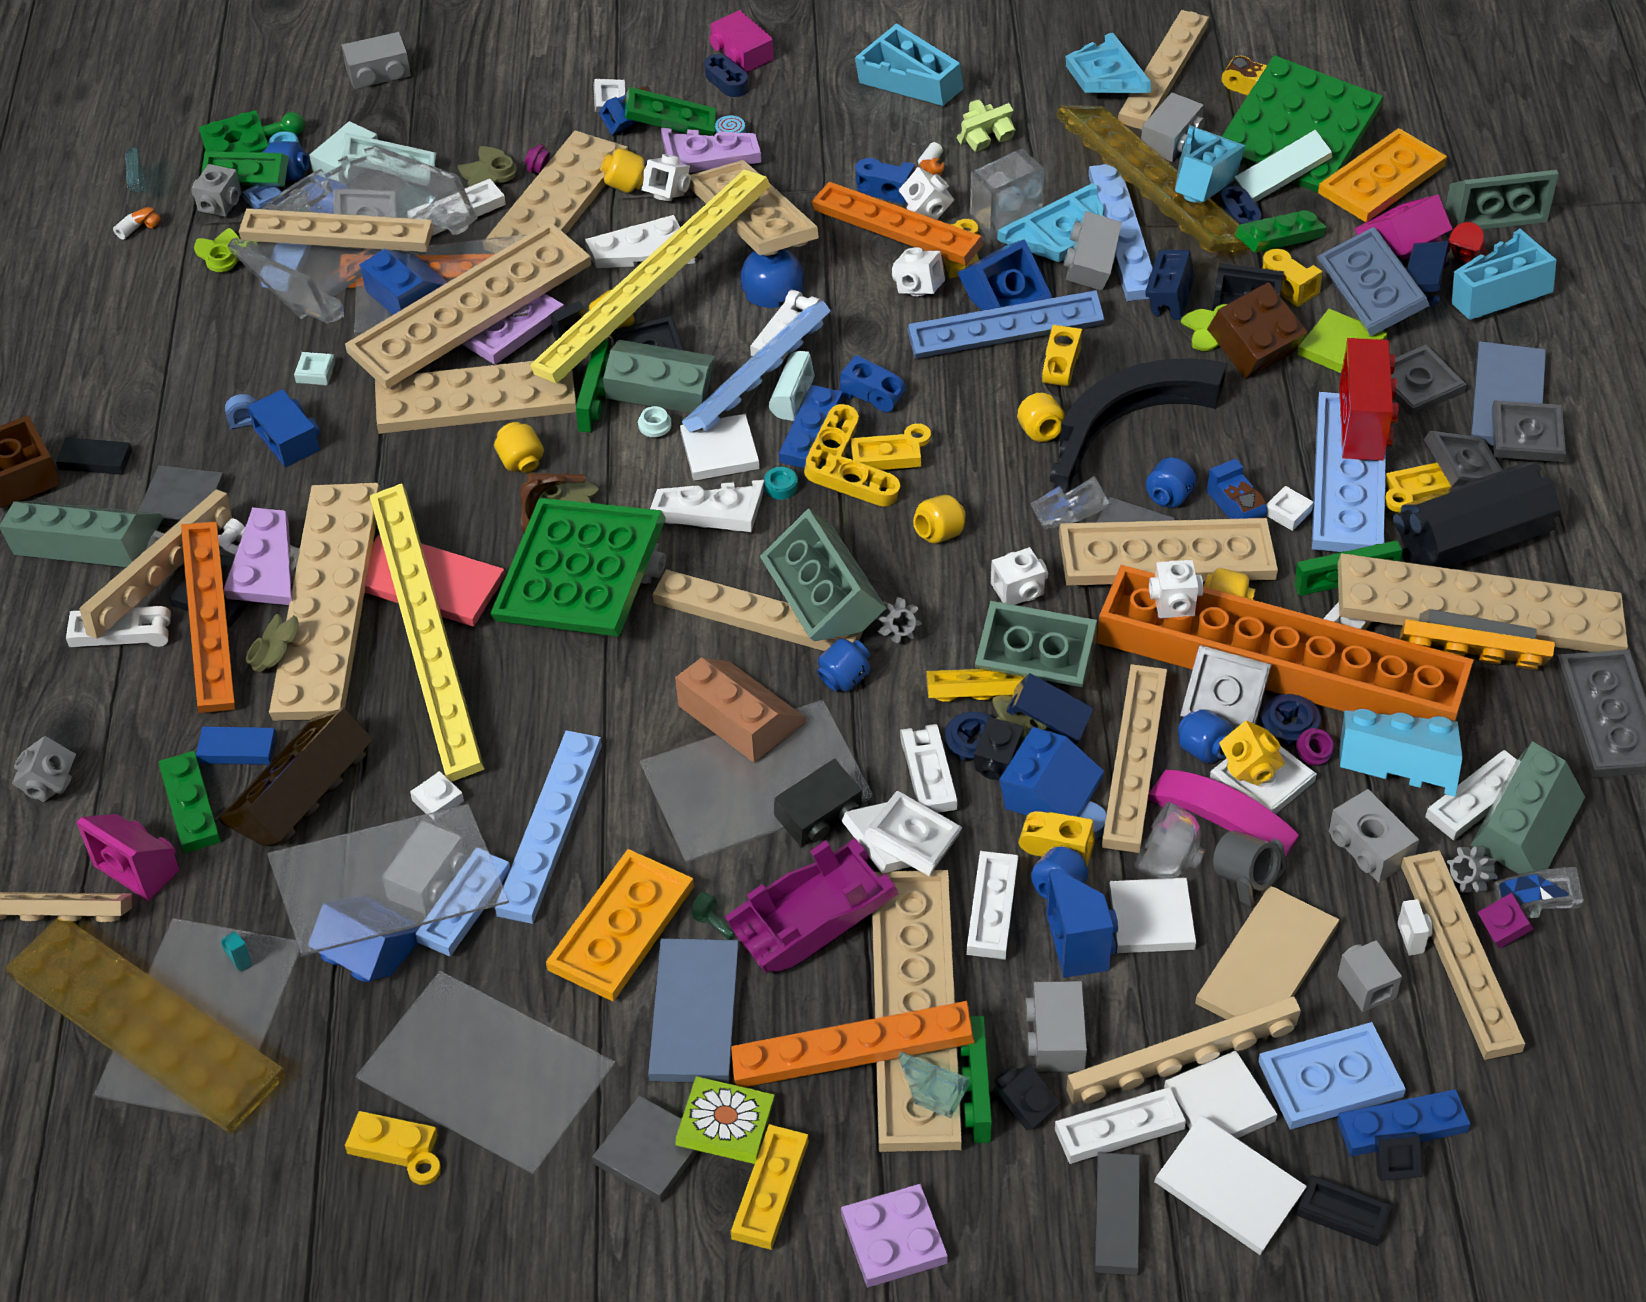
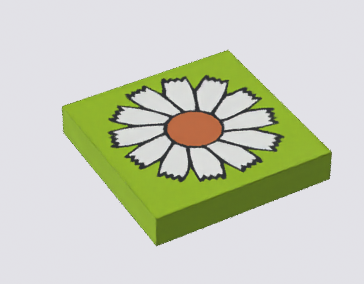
(725, 1120)

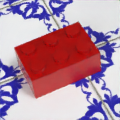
(1367, 399)

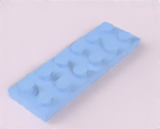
(1346, 491)

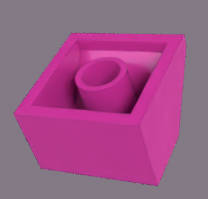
(1410, 223)
(128, 853)

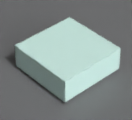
(314, 368)

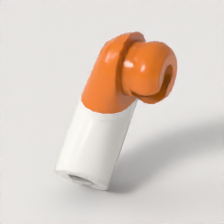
(929, 159)
(134, 220)

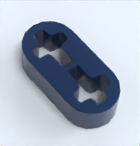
(726, 75)
(1246, 208)

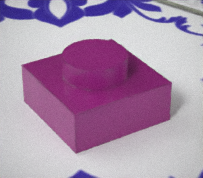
(1505, 920)

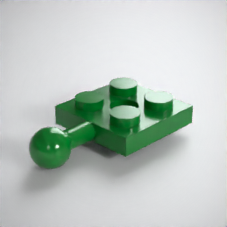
(248, 130)

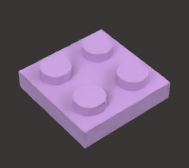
(894, 1235)

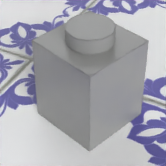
(1369, 975)

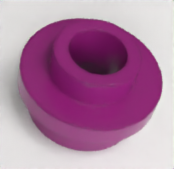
(537, 158)
(1321, 740)

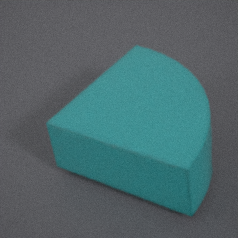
(236, 951)

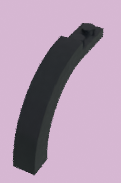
(1127, 391)

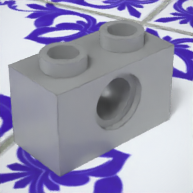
(1389, 842)

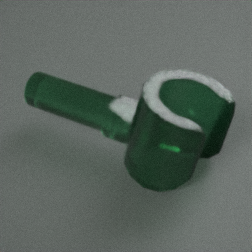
(703, 911)

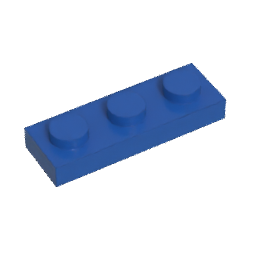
(808, 424)
(1428, 1115)

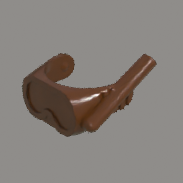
(536, 485)

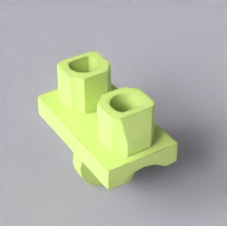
(985, 120)

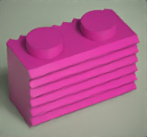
(741, 41)

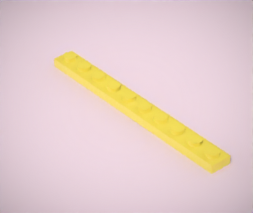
(649, 276)
(426, 634)

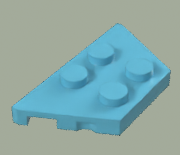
(1107, 68)
(1050, 227)

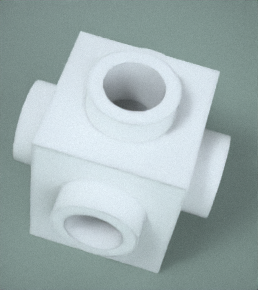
(666, 177)
(926, 193)
(918, 272)
(1018, 576)
(1175, 588)

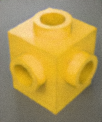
(1252, 753)

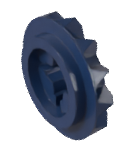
(1285, 707)
(962, 728)

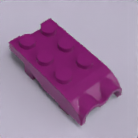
(809, 906)

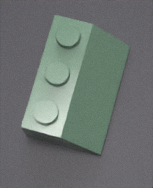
(1502, 199)
(657, 376)
(1038, 643)
(1531, 812)

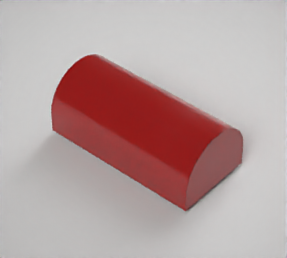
(1467, 242)

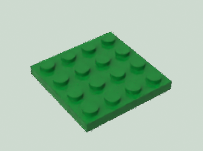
(1294, 102)
(578, 566)

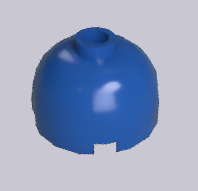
(771, 277)

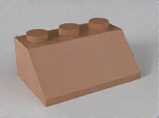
(736, 707)

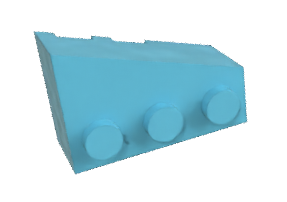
(909, 67)
(1206, 164)
(1504, 278)
(1402, 746)

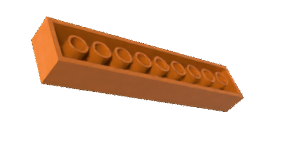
(1308, 654)

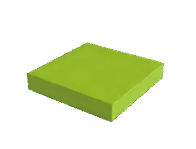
(1328, 339)

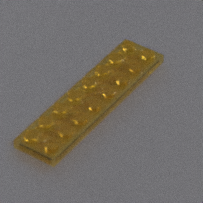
(1151, 175)
(146, 1023)

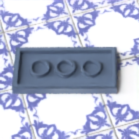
(1372, 281)
(1504, 375)
(694, 1010)

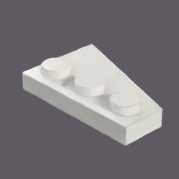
(631, 244)
(717, 508)

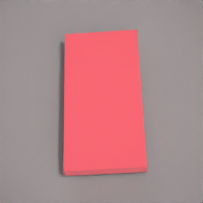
(460, 583)

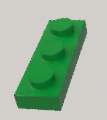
(669, 112)
(251, 167)
(1280, 231)
(589, 401)
(1322, 572)
(189, 802)
(978, 1111)

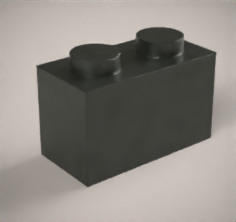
(817, 803)

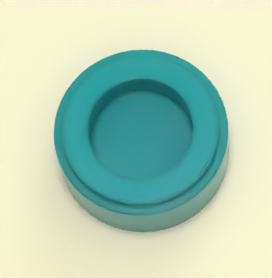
(780, 483)

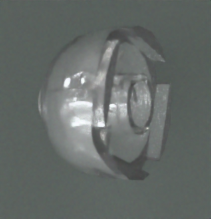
(1171, 844)

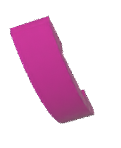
(1221, 806)

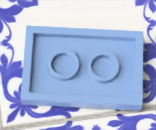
(1331, 1075)

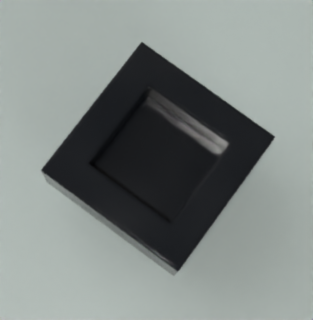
(566, 317)
(1398, 1156)

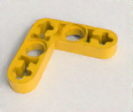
(837, 465)

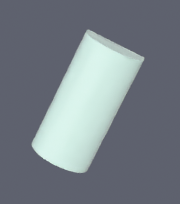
(792, 386)

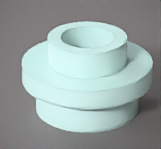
(654, 422)

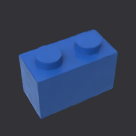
(284, 427)

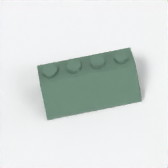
(78, 532)
(821, 579)

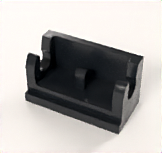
(1237, 281)

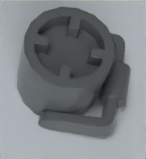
(1249, 863)

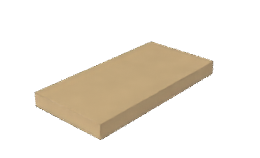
(1268, 956)

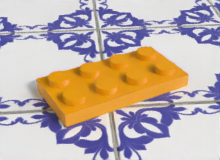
(1382, 175)
(1490, 646)
(620, 925)

